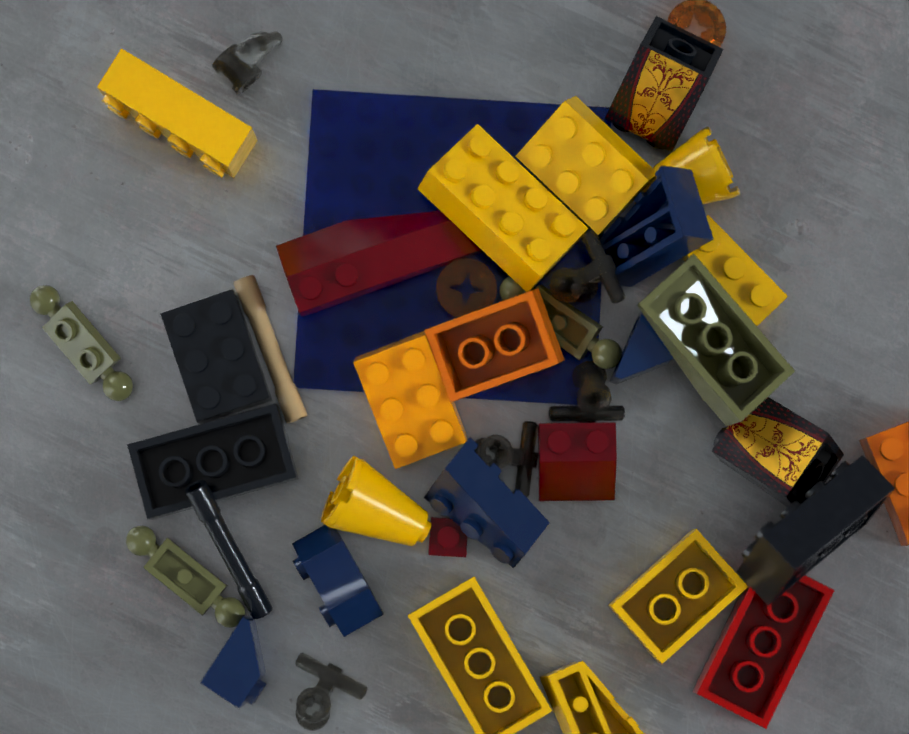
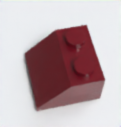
(577, 461)

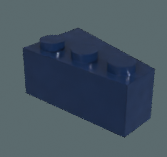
(659, 227)
(486, 507)

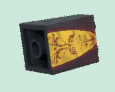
(663, 84)
(778, 451)

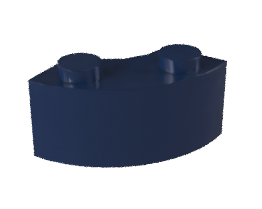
(337, 579)

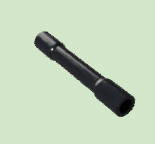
(209, 513)

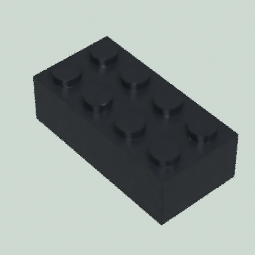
(229, 453)
(813, 528)

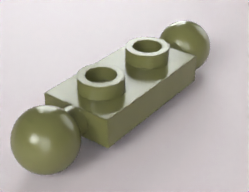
(572, 327)
(81, 343)
(185, 576)

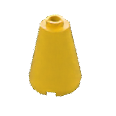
(707, 164)
(374, 507)

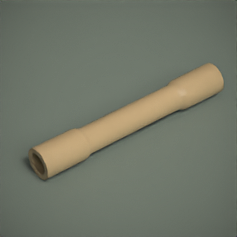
(285, 388)

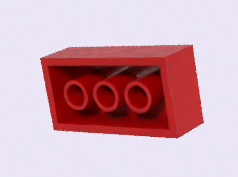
(762, 649)

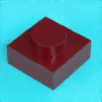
(446, 538)

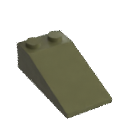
(714, 342)

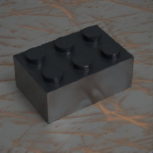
(216, 356)

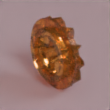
(705, 14)
(454, 275)

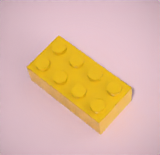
(177, 113)
(502, 207)
(479, 661)

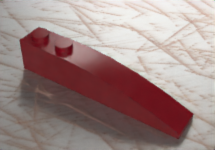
(368, 256)

